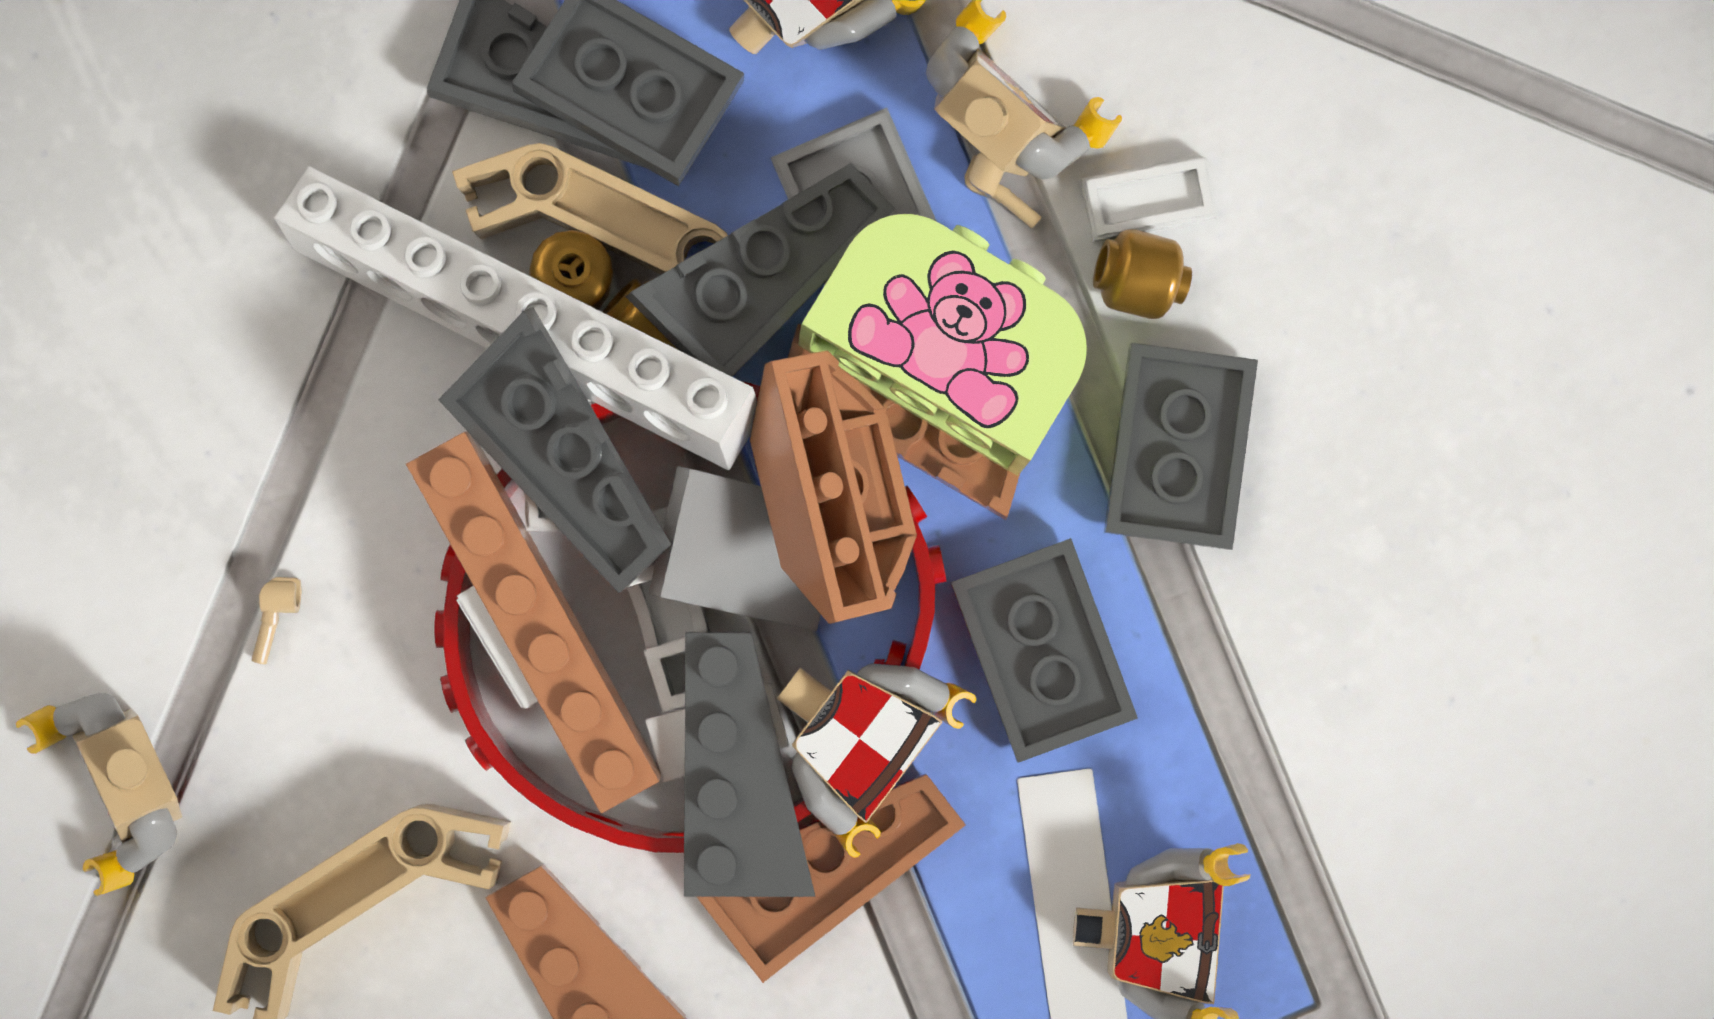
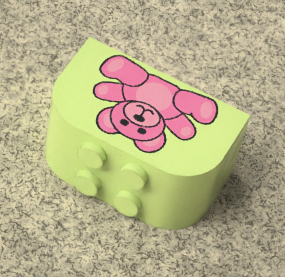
(951, 334)

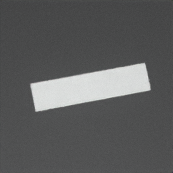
(1066, 875)

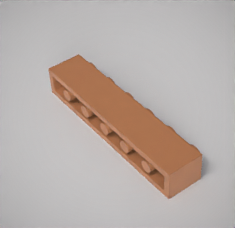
(535, 621)

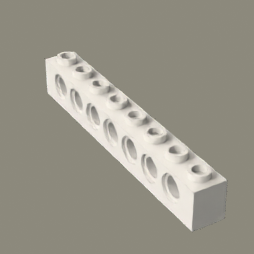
(484, 297)

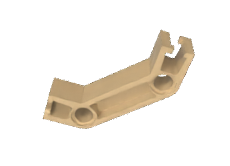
(587, 202)
(344, 890)

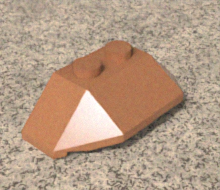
(831, 486)

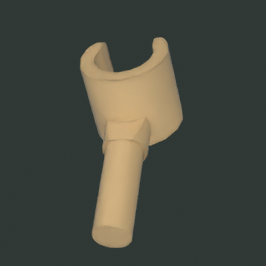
(984, 179)
(275, 597)

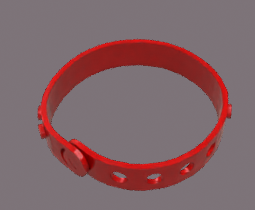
(492, 750)

